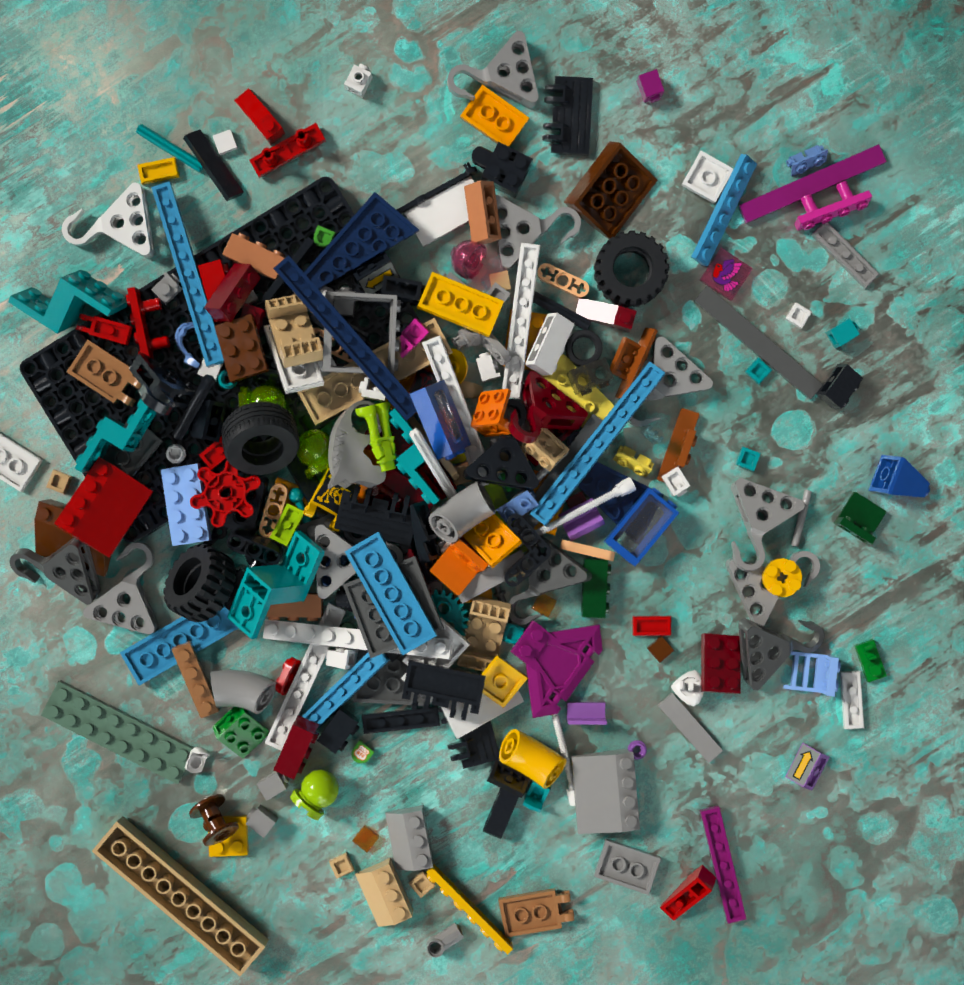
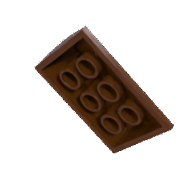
(611, 190)
(50, 538)

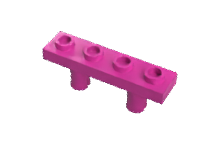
(825, 214)

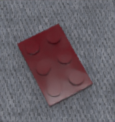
(720, 664)

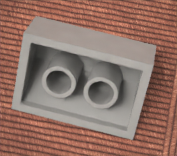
(410, 839)

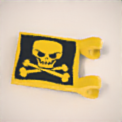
(327, 498)

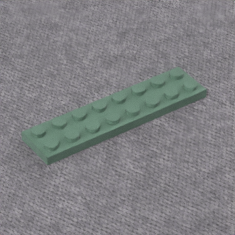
(117, 731)

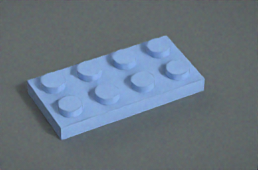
(185, 522)

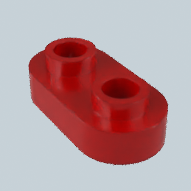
(287, 675)

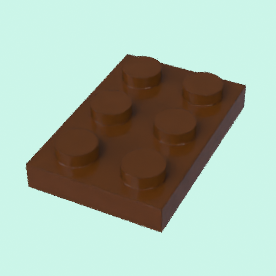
(241, 348)

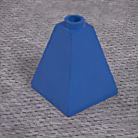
(898, 477)

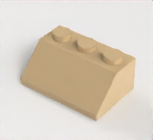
(385, 893)

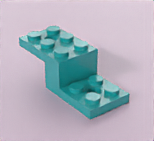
(115, 432)
(411, 460)

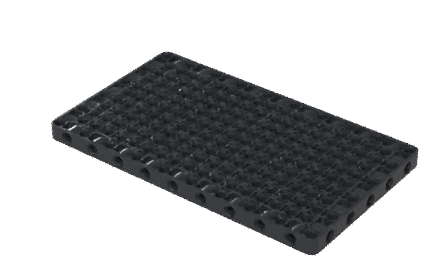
(51, 359)

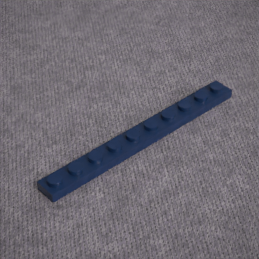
(346, 336)

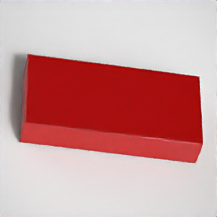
(651, 625)

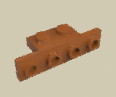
(630, 359)
(680, 442)

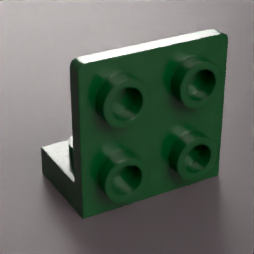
(860, 518)

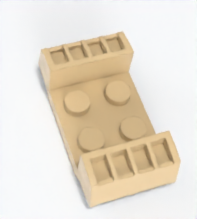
(293, 331)
(484, 633)

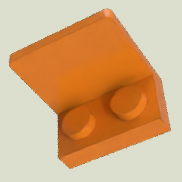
(490, 412)
(458, 566)

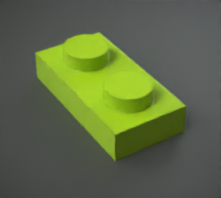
(287, 525)

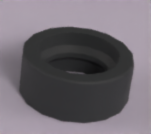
(580, 334)

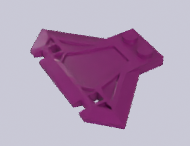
(555, 663)

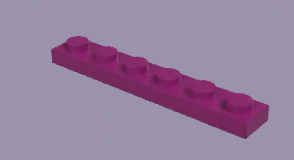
(723, 864)

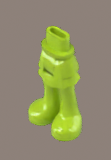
(383, 446)

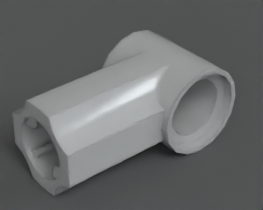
(445, 938)

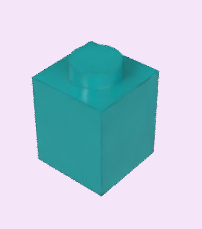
(843, 333)

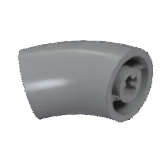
(461, 513)
(242, 689)

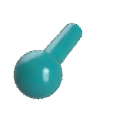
(296, 496)

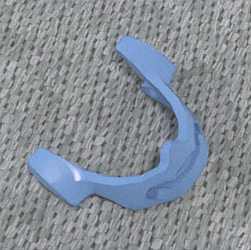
(180, 332)

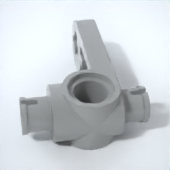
(470, 338)

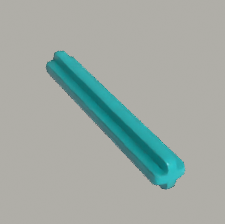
(169, 147)

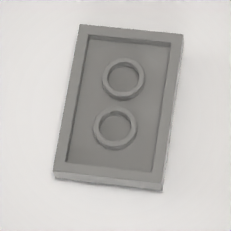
(627, 866)

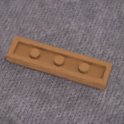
(195, 679)

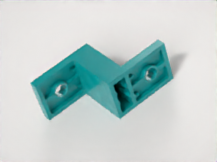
(68, 301)
(275, 584)

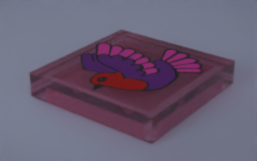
(726, 274)

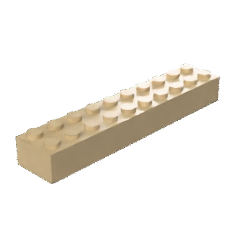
(181, 895)

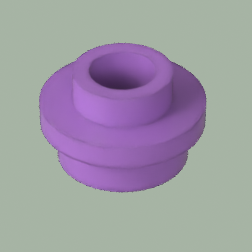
(643, 750)

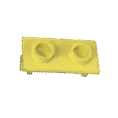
(625, 457)

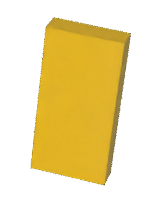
(158, 170)

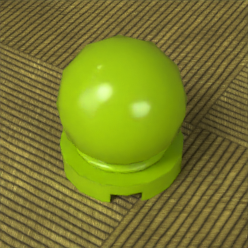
(317, 791)

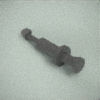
(500, 596)

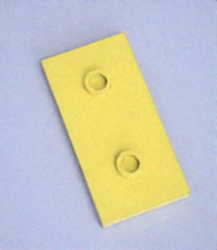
(593, 403)

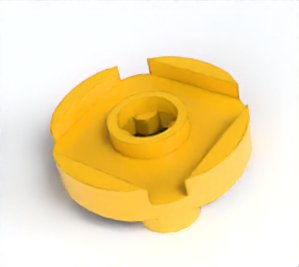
(773, 570)

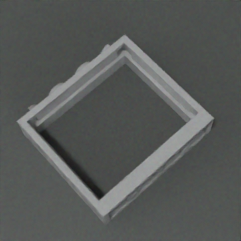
(394, 326)

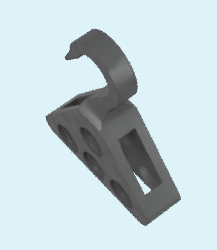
(63, 568)
(559, 578)
(770, 649)

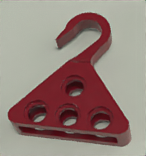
(540, 414)

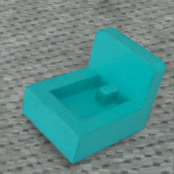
(535, 797)

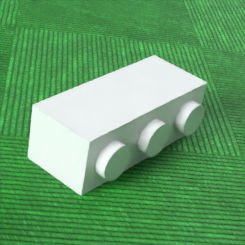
(549, 344)

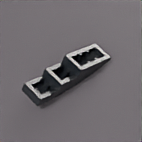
(406, 290)
(424, 539)

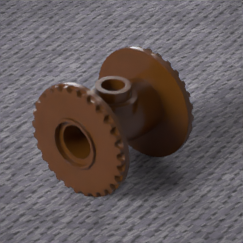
(213, 820)

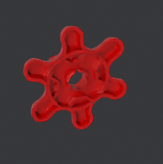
(222, 506)

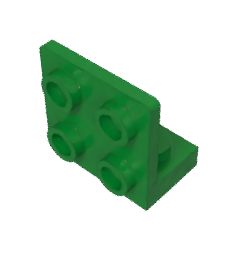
(240, 731)

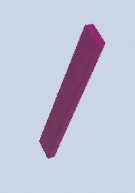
(812, 184)

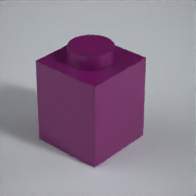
(650, 86)

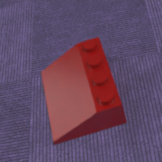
(103, 507)

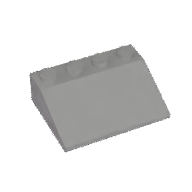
(605, 792)

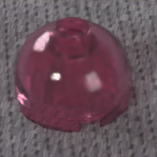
(467, 258)

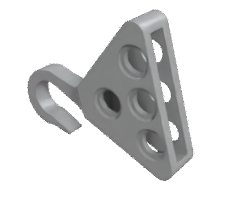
(506, 61)
(537, 227)
(681, 379)
(756, 528)
(336, 571)
(762, 596)
(139, 604)

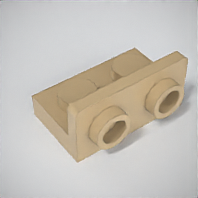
(546, 449)

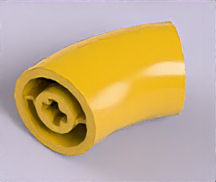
(531, 758)

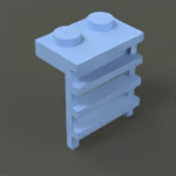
(824, 676)

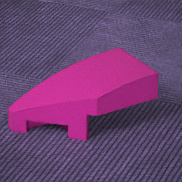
(412, 336)

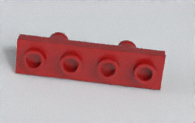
(287, 150)
(138, 319)

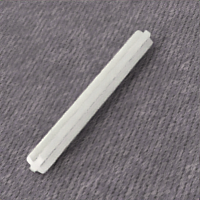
(432, 462)

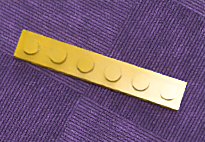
(475, 915)

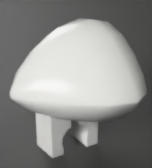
(689, 688)

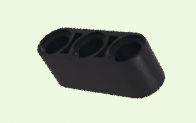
(265, 546)
(500, 813)

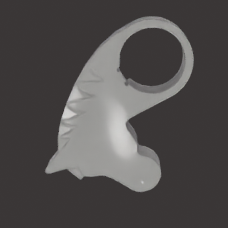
(346, 455)

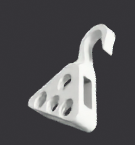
(107, 224)

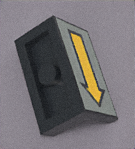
(371, 273)

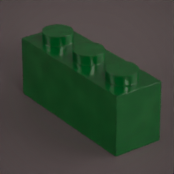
(596, 590)

